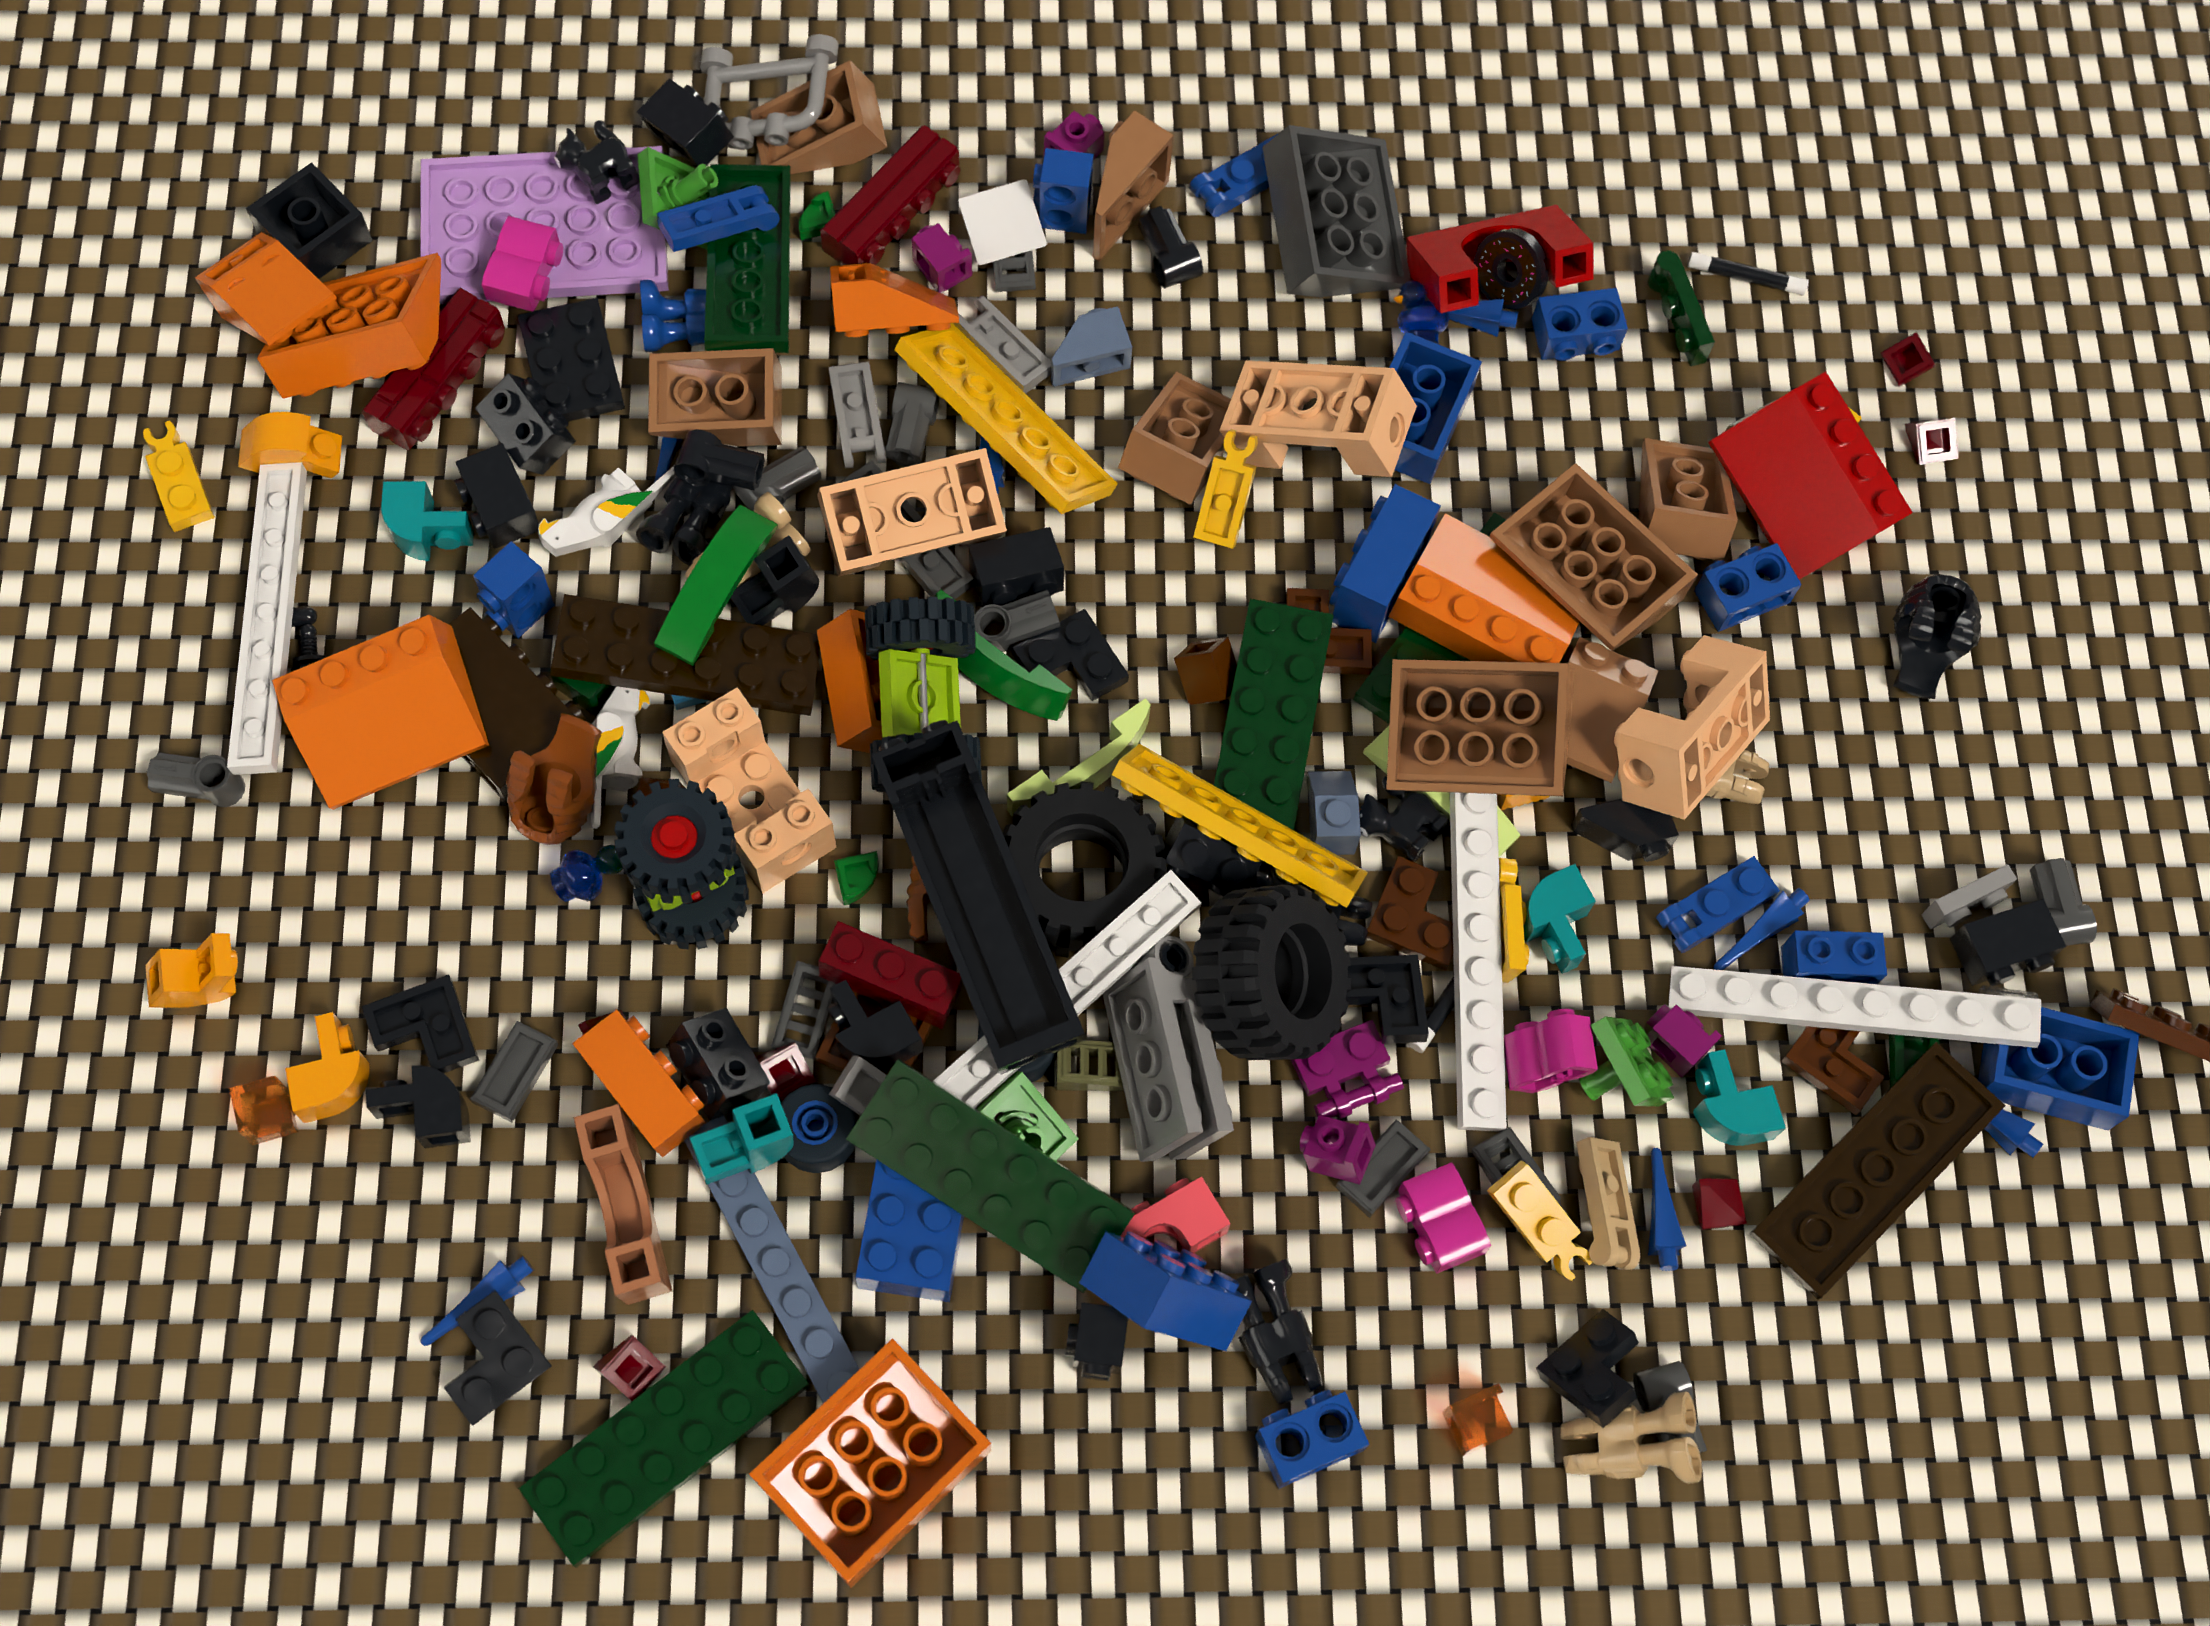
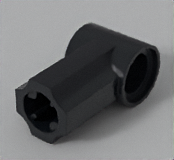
(1172, 256)
(707, 459)

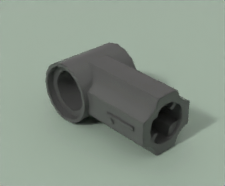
(912, 415)
(783, 478)
(1021, 619)
(195, 778)
(2057, 886)
(1656, 1385)

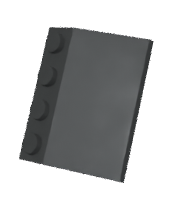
(1335, 213)

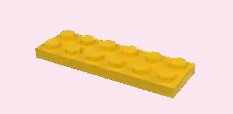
(1006, 418)
(1252, 831)

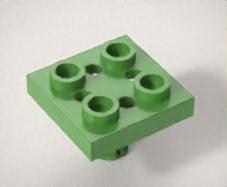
(674, 181)
(1627, 1065)
(1017, 1100)

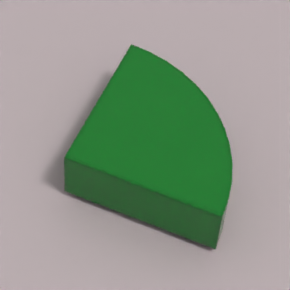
(816, 216)
(856, 875)

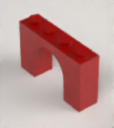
(1446, 256)

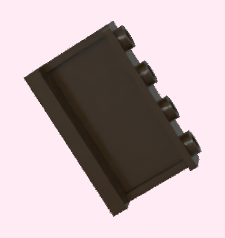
(512, 701)

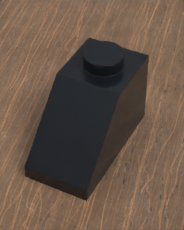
(1627, 829)

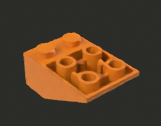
(264, 290)
(875, 298)

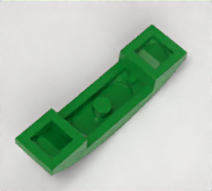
(713, 583)
(995, 672)

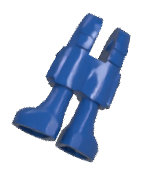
(659, 309)

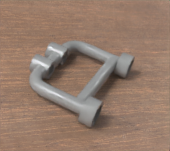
(718, 62)

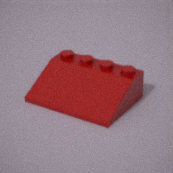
(1810, 475)

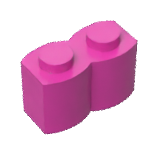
(521, 264)
(1549, 1051)
(1443, 1218)

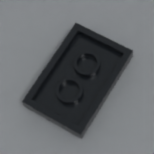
(572, 359)

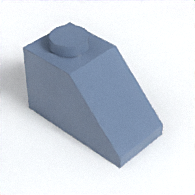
(1092, 347)
(1333, 811)

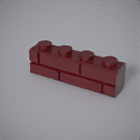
(891, 199)
(413, 398)

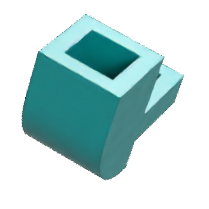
(416, 526)
(1551, 909)
(1734, 1115)
(751, 1142)

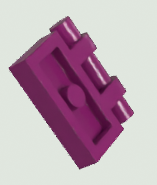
(1345, 1057)

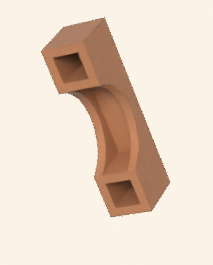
(631, 1229)

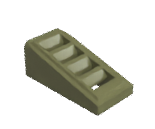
(1084, 1082)

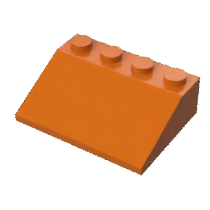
(373, 327)
(1481, 601)
(382, 710)
(871, 1462)

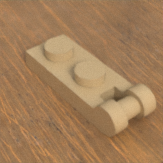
(1608, 1204)

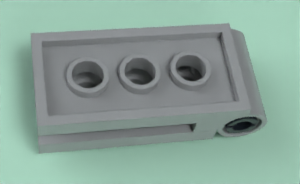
(1166, 1056)

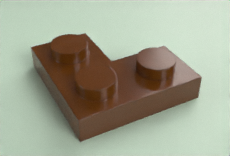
(1348, 648)
(1402, 919)
(1824, 1061)

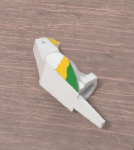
(602, 515)
(617, 744)

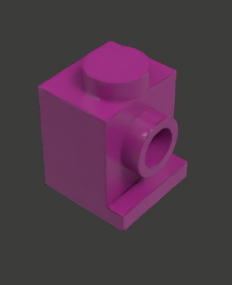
(1077, 135)
(941, 257)
(1679, 1038)
(1345, 1156)

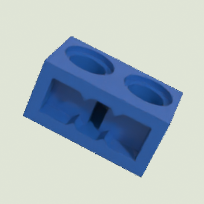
(1063, 190)
(1577, 316)
(513, 590)
(1751, 593)
(1835, 956)
(1316, 1449)

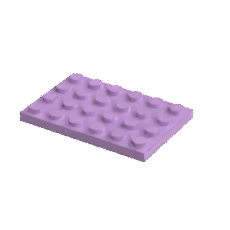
(603, 244)

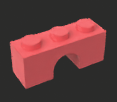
(1185, 1213)

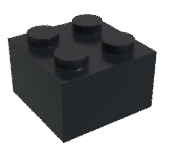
(311, 220)

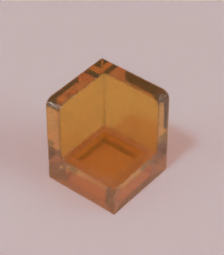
(263, 1110)
(1478, 1420)

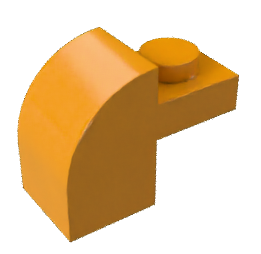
(289, 439)
(192, 976)
(335, 1081)

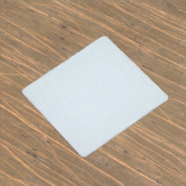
(1002, 222)

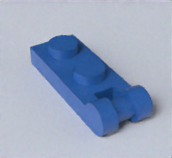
(1238, 178)
(717, 218)
(1718, 904)

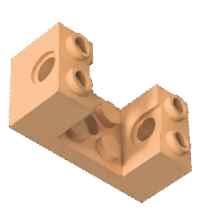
(1356, 410)
(867, 520)
(728, 754)
(1676, 761)

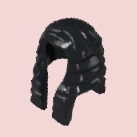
(1933, 630)

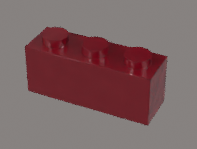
(890, 974)

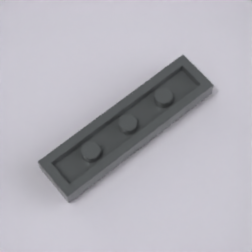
(932, 569)

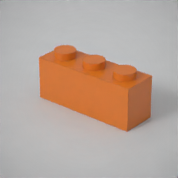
(851, 681)
(641, 1081)

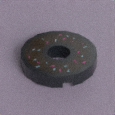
(1527, 256)

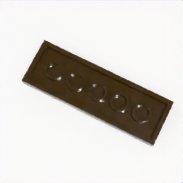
(616, 648)
(1877, 1170)

